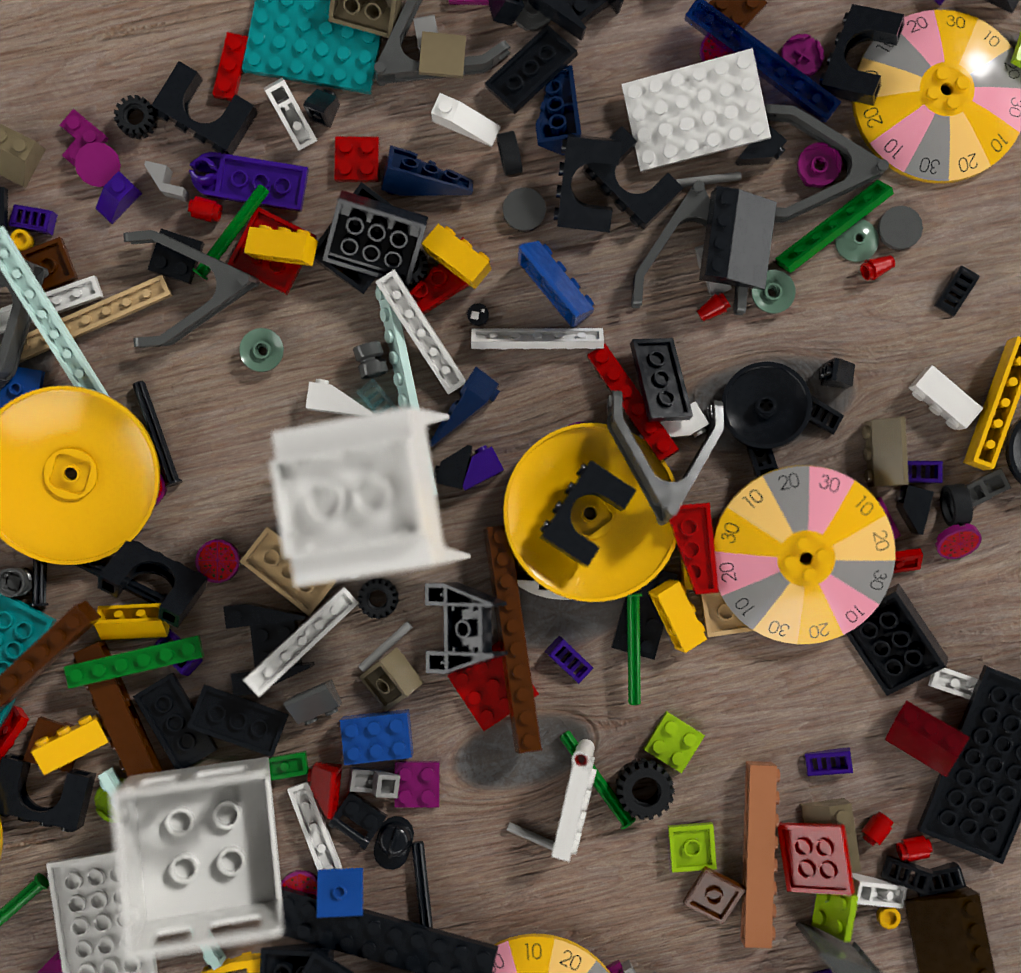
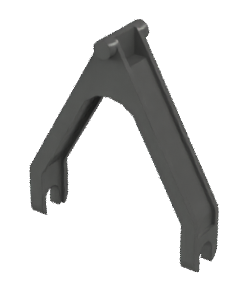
(397, 67)
(860, 164)
(692, 209)
(230, 286)
(16, 328)
(662, 496)

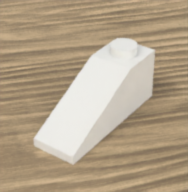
(290, 113)
(464, 120)
(328, 399)
(685, 428)
(878, 891)

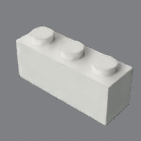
(945, 398)

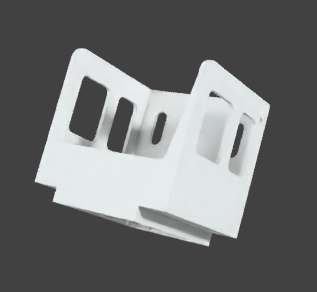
(358, 496)
(197, 856)

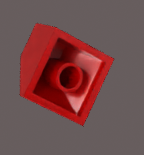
(325, 786)

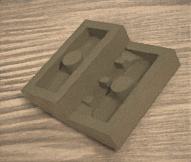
(442, 55)

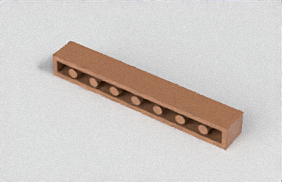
(759, 854)

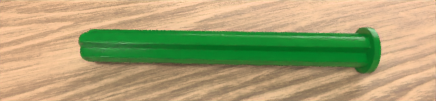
(233, 228)
(633, 630)
(601, 786)
(24, 896)

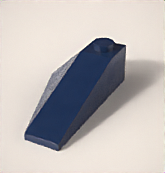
(558, 112)
(410, 176)
(474, 395)

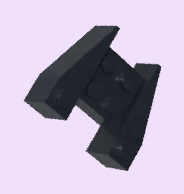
(573, 13)
(465, 627)
(268, 630)

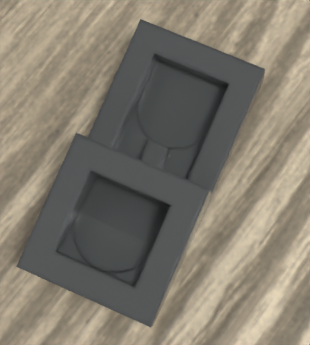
(988, 486)

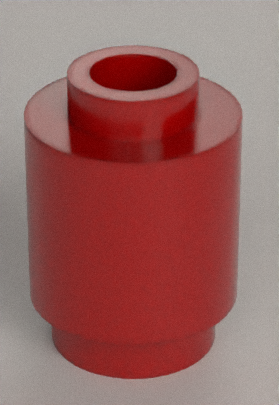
(205, 209)
(877, 829)
(914, 848)

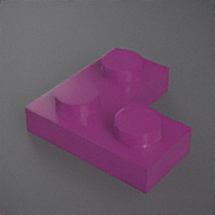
(82, 131)

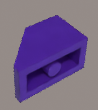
(117, 197)
(482, 467)

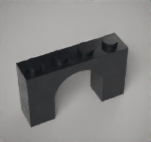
(859, 26)
(173, 105)
(578, 152)
(641, 207)
(591, 481)
(136, 559)
(68, 812)

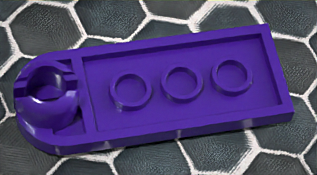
(238, 176)

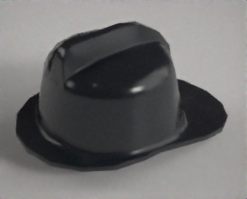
(393, 842)

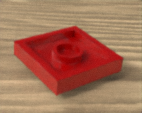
(356, 159)

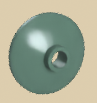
(857, 251)
(784, 293)
(251, 346)

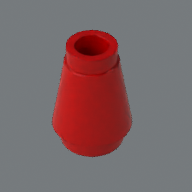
(875, 267)
(713, 307)

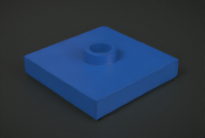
(22, 382)
(339, 892)

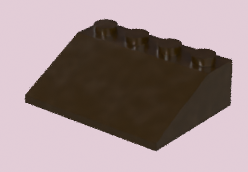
(949, 933)

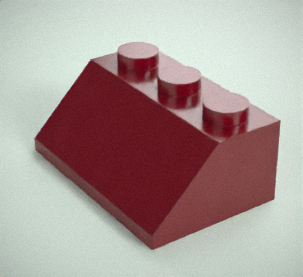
(926, 738)

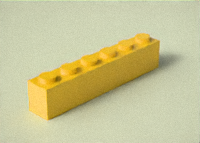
(997, 409)

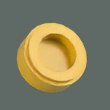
(22, 239)
(888, 917)

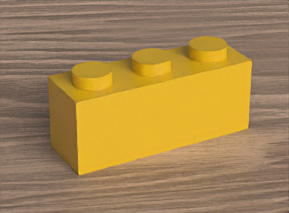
(281, 245)
(457, 255)
(678, 615)
(130, 622)
(69, 743)

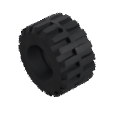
(651, 806)

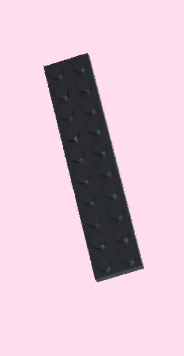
(385, 939)

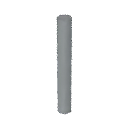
(710, 179)
(385, 646)
(531, 836)

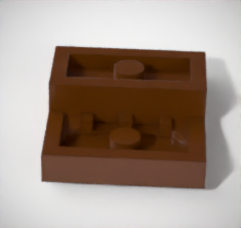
(43, 728)

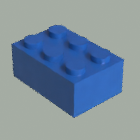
(376, 737)

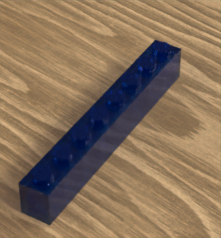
(768, 63)

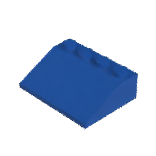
(554, 282)

